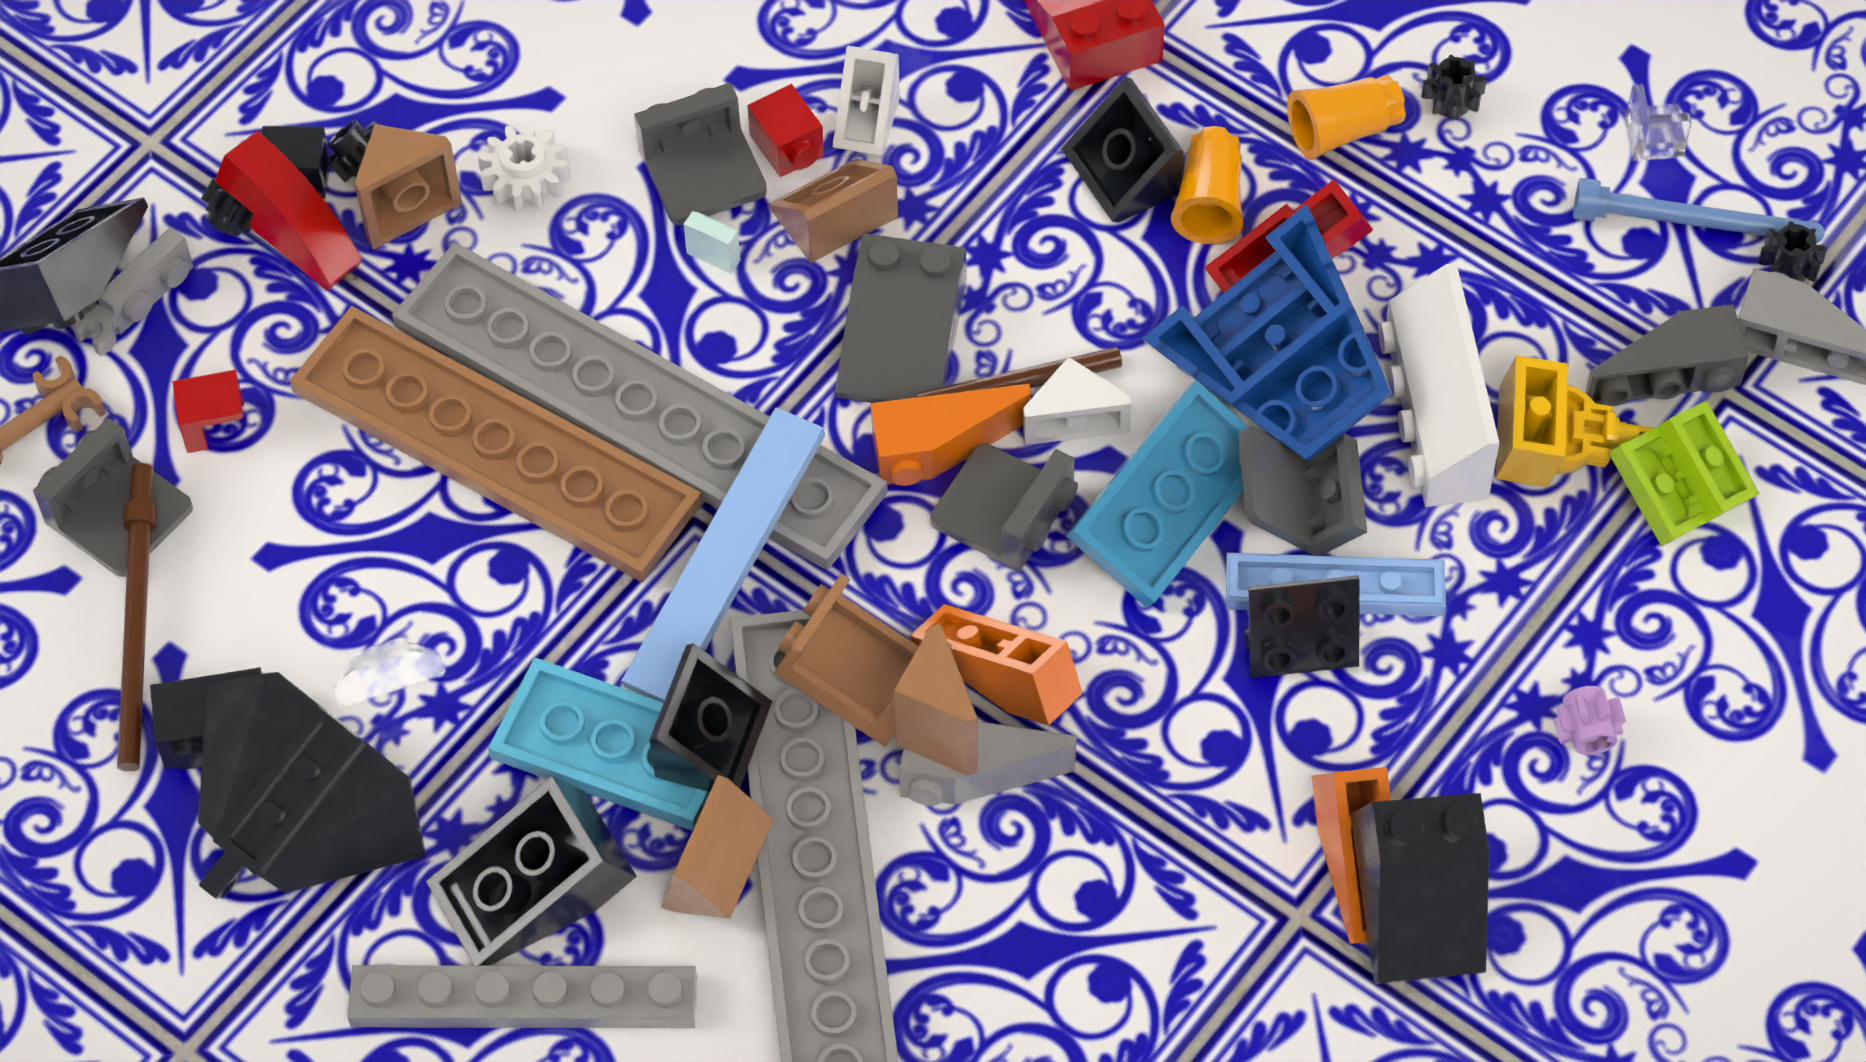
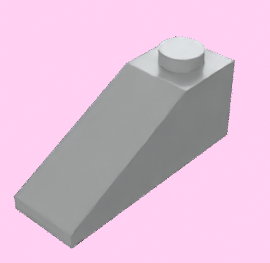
(1801, 327)
(1006, 760)

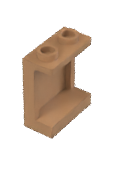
(847, 661)

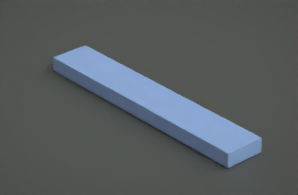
(726, 551)

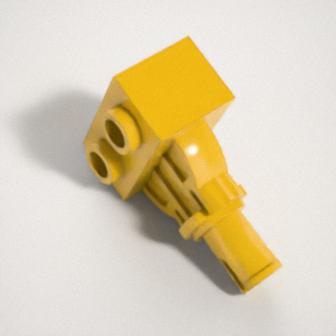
(1552, 425)

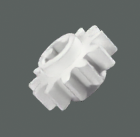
(524, 167)

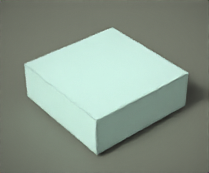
(712, 242)

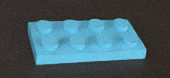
(592, 740)

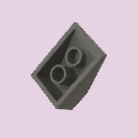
(900, 318)

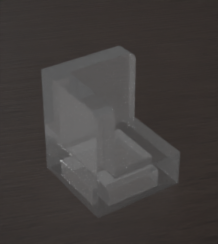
(1655, 129)

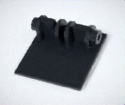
(1303, 626)

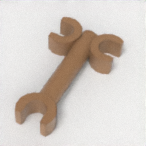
(60, 395)

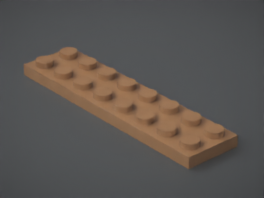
(497, 443)

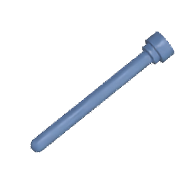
(1596, 201)

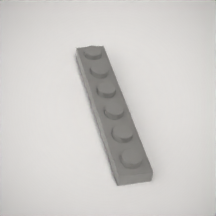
(522, 996)

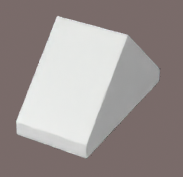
(867, 100)
(1075, 406)

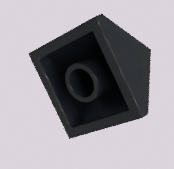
(1126, 154)
(706, 723)

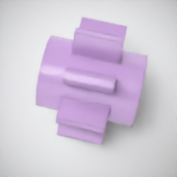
(1589, 720)

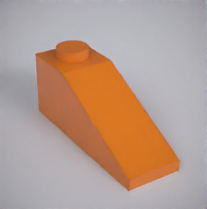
(936, 432)
(1009, 664)
(1335, 799)

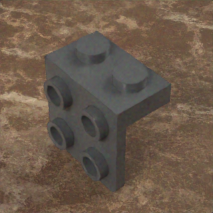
(699, 154)
(88, 496)
(1301, 501)
(1005, 503)

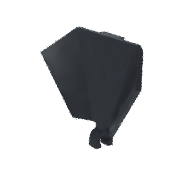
(296, 791)

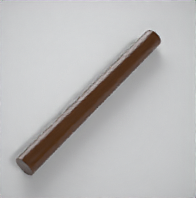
(1034, 375)

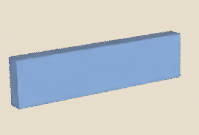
(1386, 584)

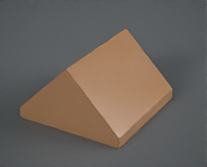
(404, 182)
(839, 207)
(934, 707)
(718, 853)

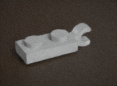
(136, 289)

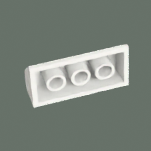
(1440, 390)

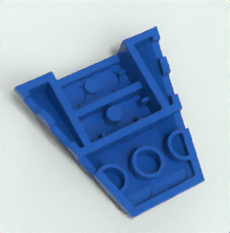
(1283, 344)

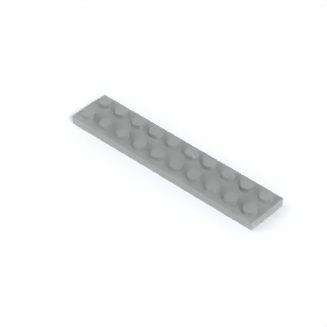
(625, 395)
(814, 866)

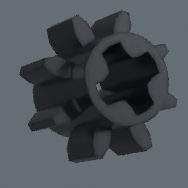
(1453, 87)
(349, 148)
(225, 211)
(1793, 252)

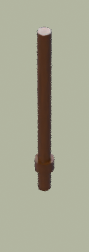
(139, 520)

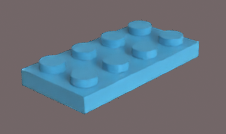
(1165, 496)

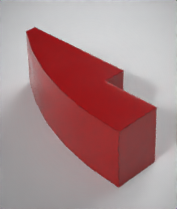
(288, 210)
(1334, 214)

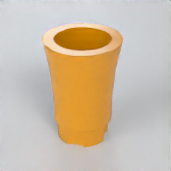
(1343, 113)
(1209, 193)

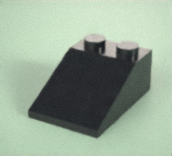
(65, 266)
(531, 873)
(1424, 886)

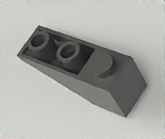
(1680, 356)

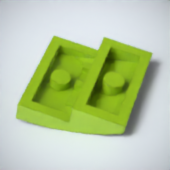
(1683, 473)

